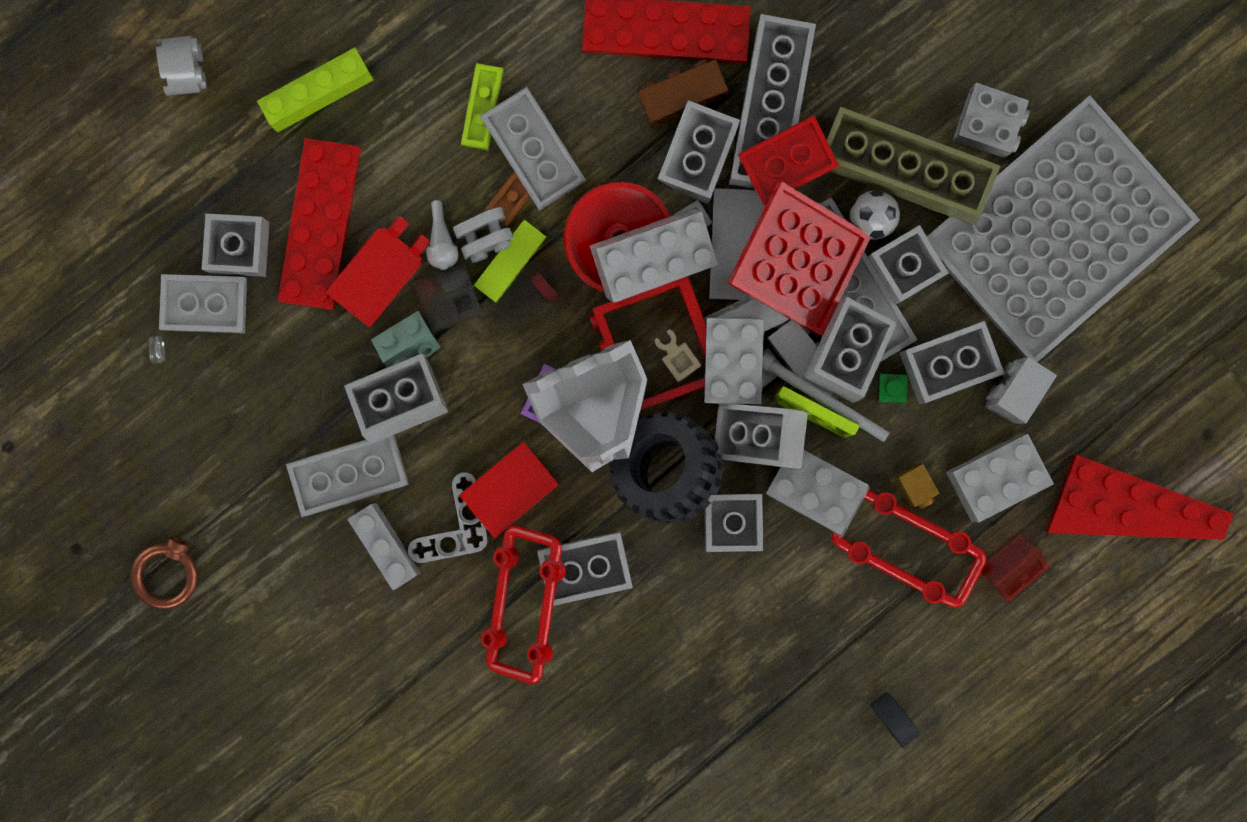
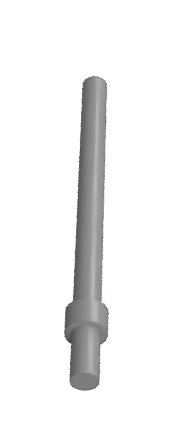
(770, 365)

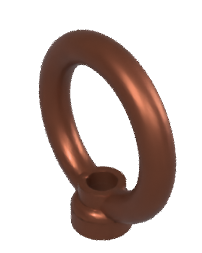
(175, 549)

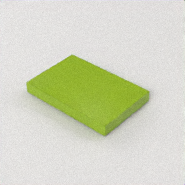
(816, 412)

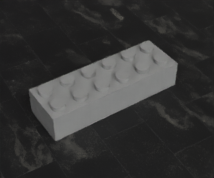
(773, 85)

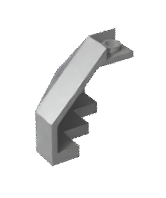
(592, 403)

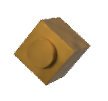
(917, 486)

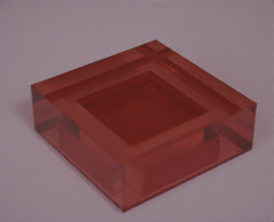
(544, 288)

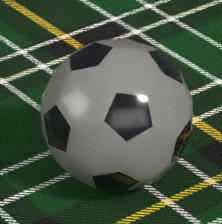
(875, 214)

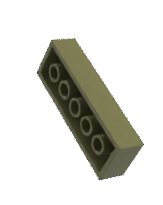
(911, 166)

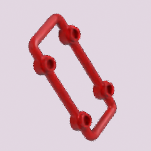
(551, 571)
(931, 590)

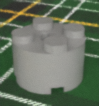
(179, 65)

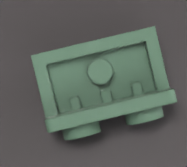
(405, 340)

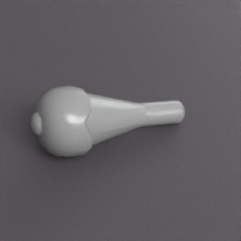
(441, 251)

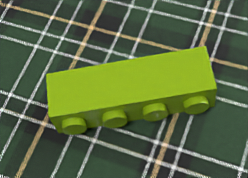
(315, 90)

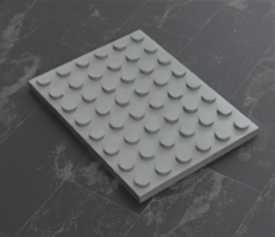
(1063, 231)

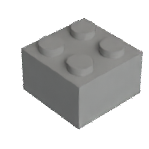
(235, 245)
(907, 264)
(1019, 390)
(733, 523)

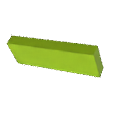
(483, 97)
(510, 261)

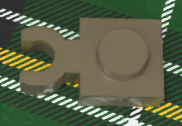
(679, 359)

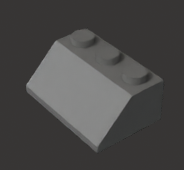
(698, 151)

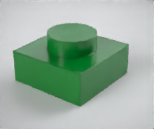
(892, 388)

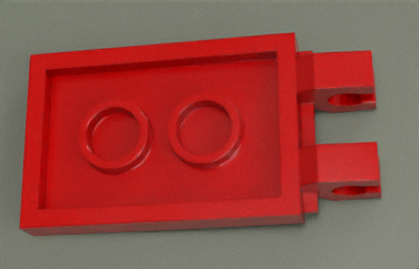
(377, 272)

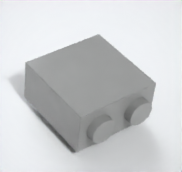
(991, 121)

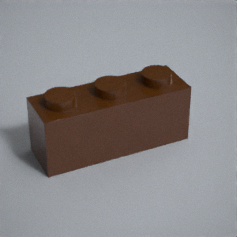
(669, 98)

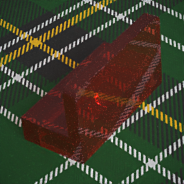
(1014, 567)

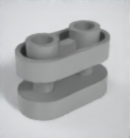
(497, 240)

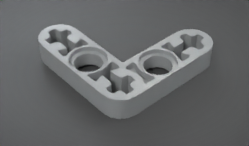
(460, 536)

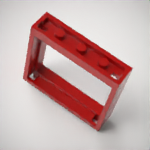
(599, 324)

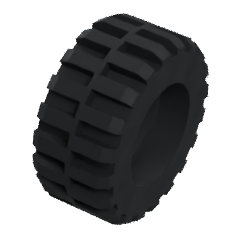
(695, 483)

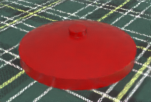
(604, 214)

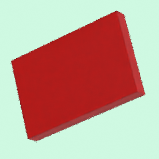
(788, 157)
(508, 490)

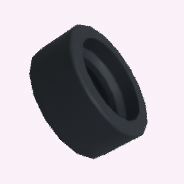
(895, 719)

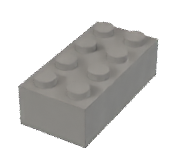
(653, 255)

